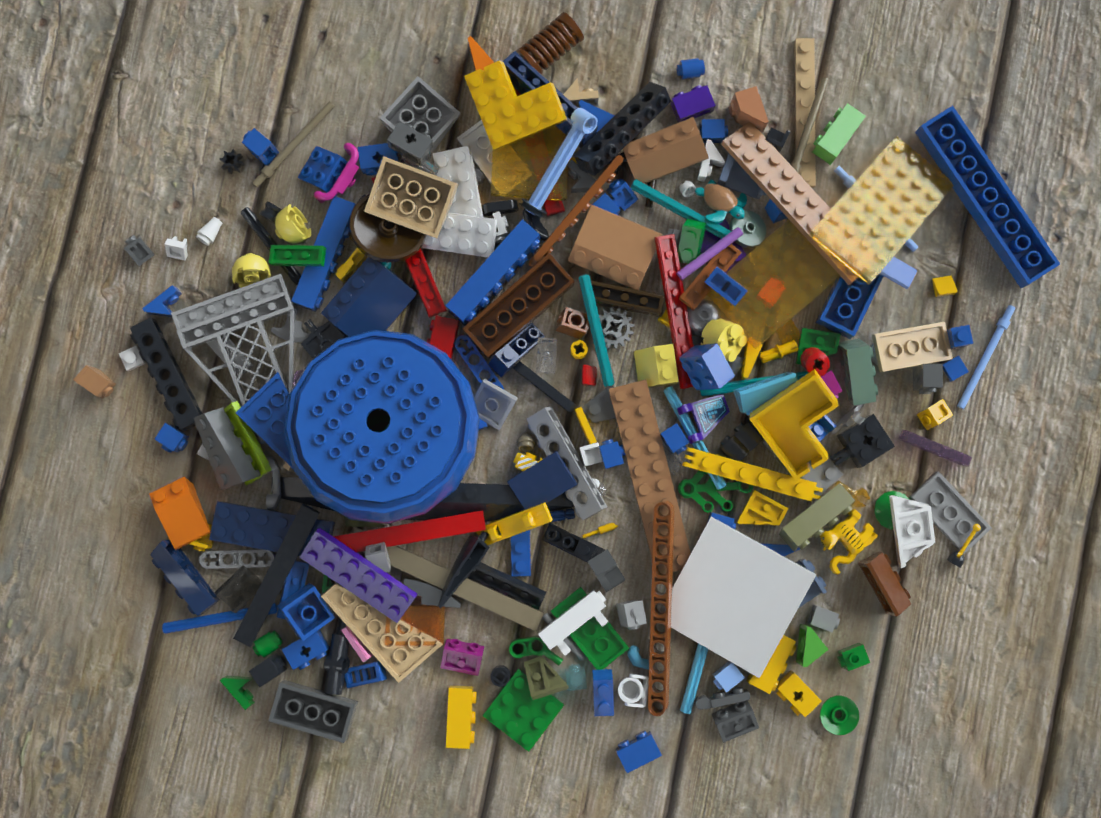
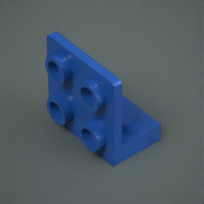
(322, 169)

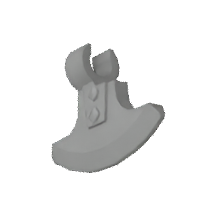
(284, 332)
(850, 417)

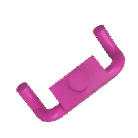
(346, 177)

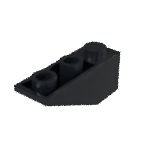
(571, 543)

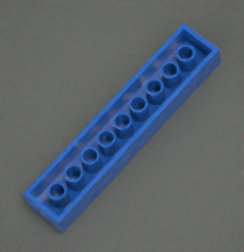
(987, 197)

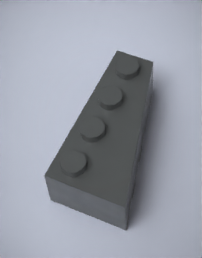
(224, 449)

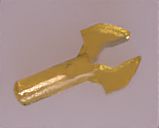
(854, 494)

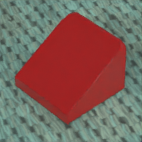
(589, 375)

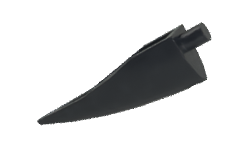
(465, 563)

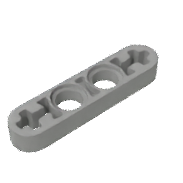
(237, 559)

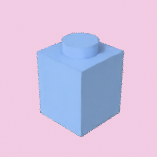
(727, 676)

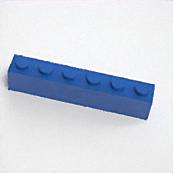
(332, 236)

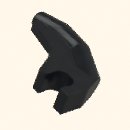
(534, 222)

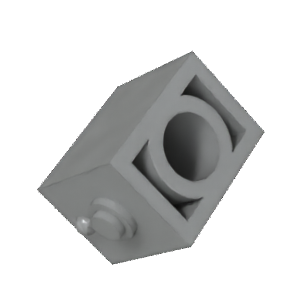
(631, 614)

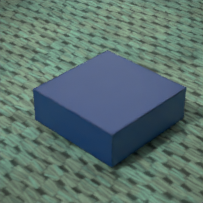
(954, 368)

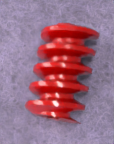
(814, 354)

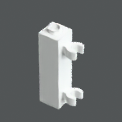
(572, 619)

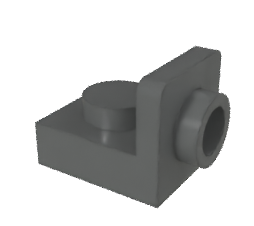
(138, 249)

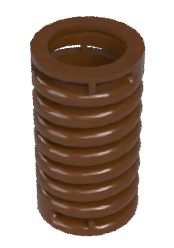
(554, 45)

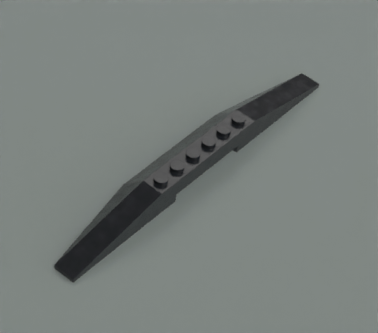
(493, 499)

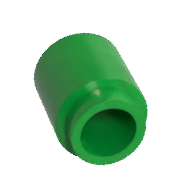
(267, 644)

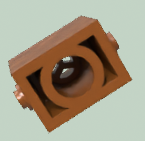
(572, 323)

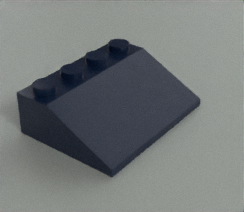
(369, 300)

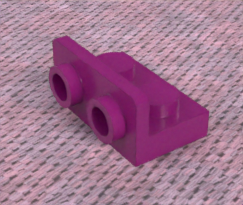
(462, 657)

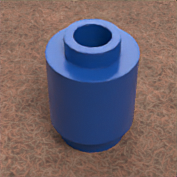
(690, 68)

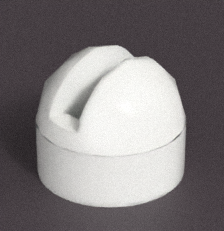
(687, 188)

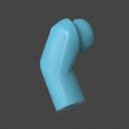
(635, 658)

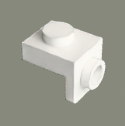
(501, 224)

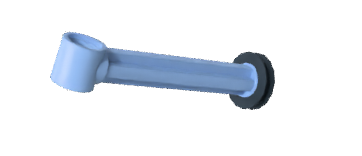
(582, 123)

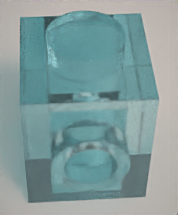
(575, 677)

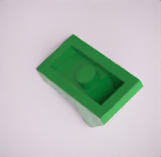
(235, 686)

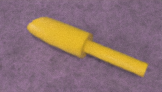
(602, 529)

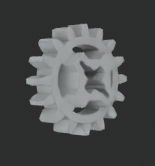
(619, 339)

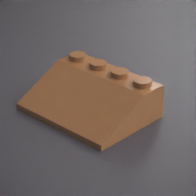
(614, 247)

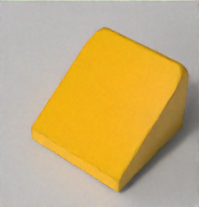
(944, 286)

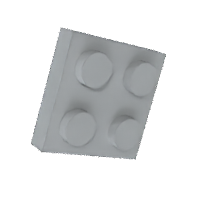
(493, 404)

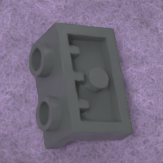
(735, 720)

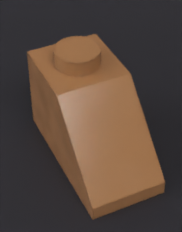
(95, 381)

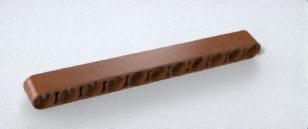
(658, 617)

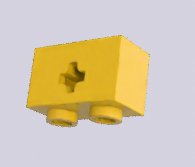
(806, 702)

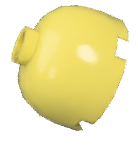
(291, 225)
(250, 269)

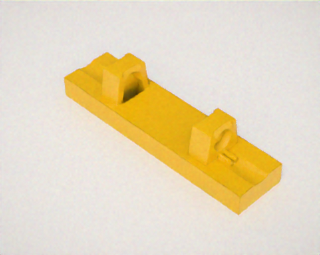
(517, 523)

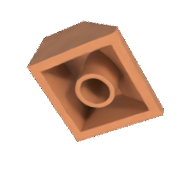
(748, 107)

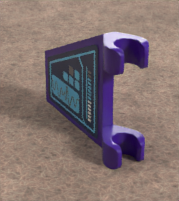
(706, 415)

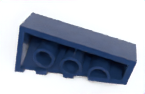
(185, 577)

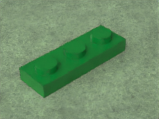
(297, 255)

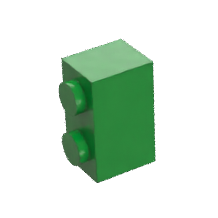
(691, 240)

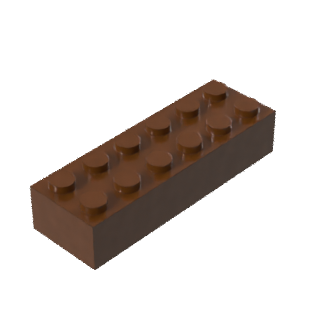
(519, 306)

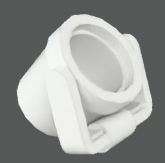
(632, 690)

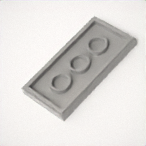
(950, 511)

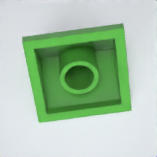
(809, 646)

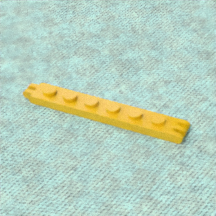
(751, 474)

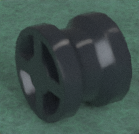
(270, 212)

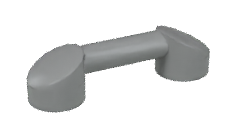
(273, 500)

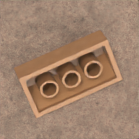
(666, 151)

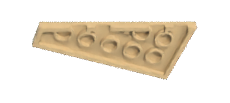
(370, 628)

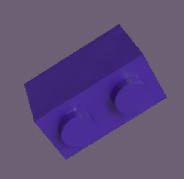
(693, 103)

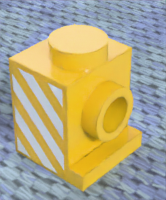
(525, 461)

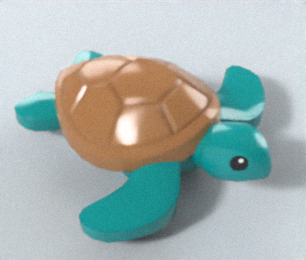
(722, 202)

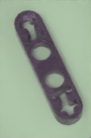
(935, 448)

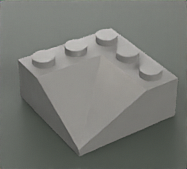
(423, 110)

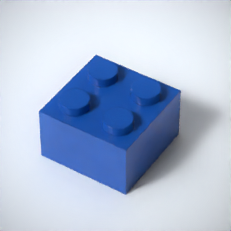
(706, 367)
(306, 611)

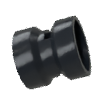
(500, 672)

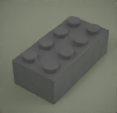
(313, 711)

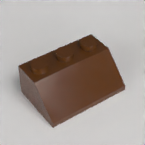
(885, 583)

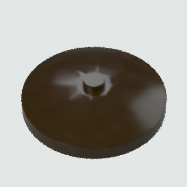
(382, 238)

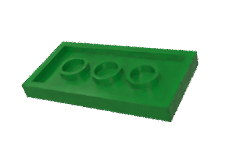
(597, 642)

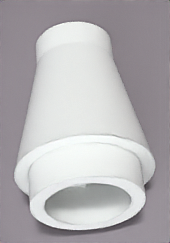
(209, 231)

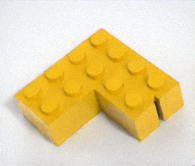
(510, 116)
(786, 419)

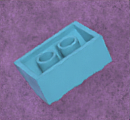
(758, 393)

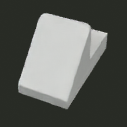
(714, 159)

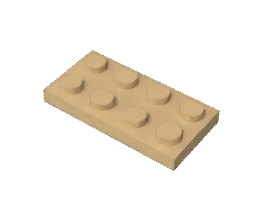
(912, 347)

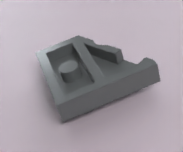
(600, 407)

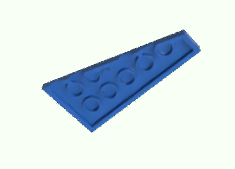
(267, 414)

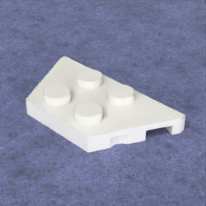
(911, 528)

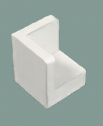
(590, 454)

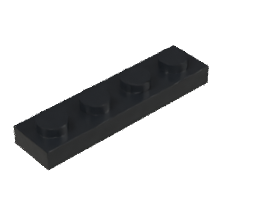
(508, 585)

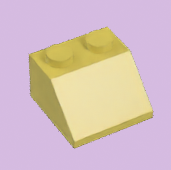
(656, 365)

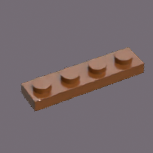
(698, 288)

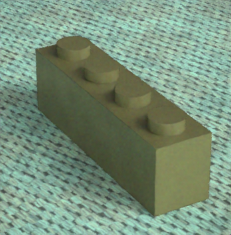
(817, 517)

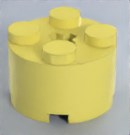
(727, 335)

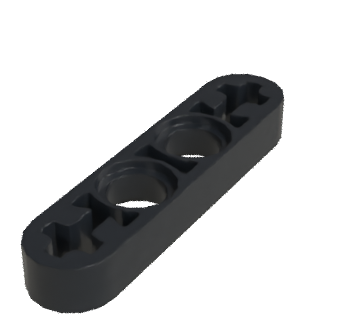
(545, 387)

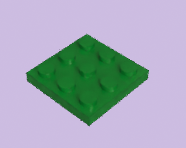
(519, 714)

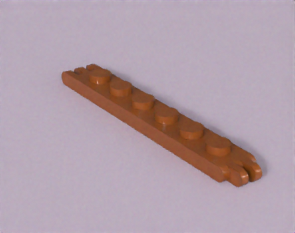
(582, 205)

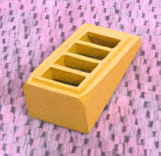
(749, 359)

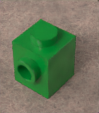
(853, 657)

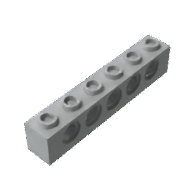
(566, 450)

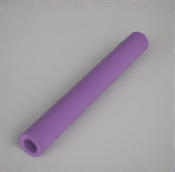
(710, 253)

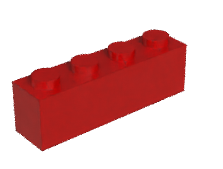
(444, 334)

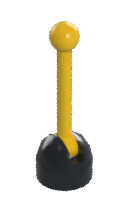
(957, 558)

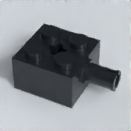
(853, 445)

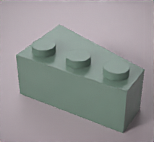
(858, 371)

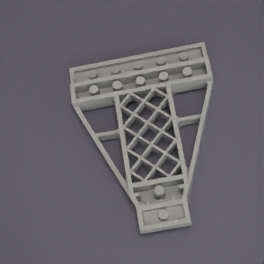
(233, 313)

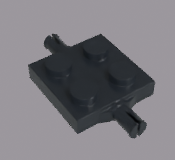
(320, 337)

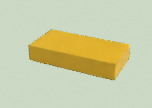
(585, 426)

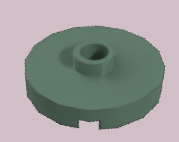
(750, 237)

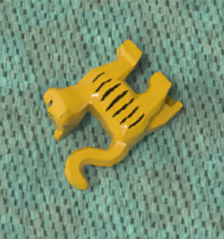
(849, 537)

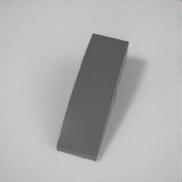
(430, 593)

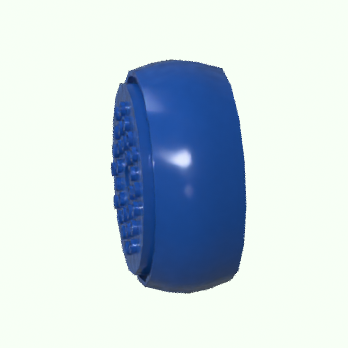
(389, 471)

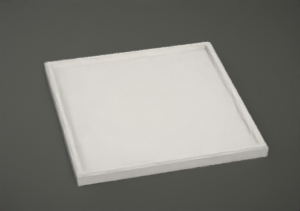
(737, 596)

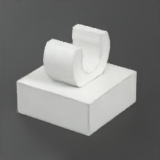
(176, 249)

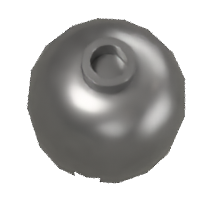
(702, 315)

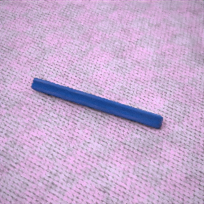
(208, 620)

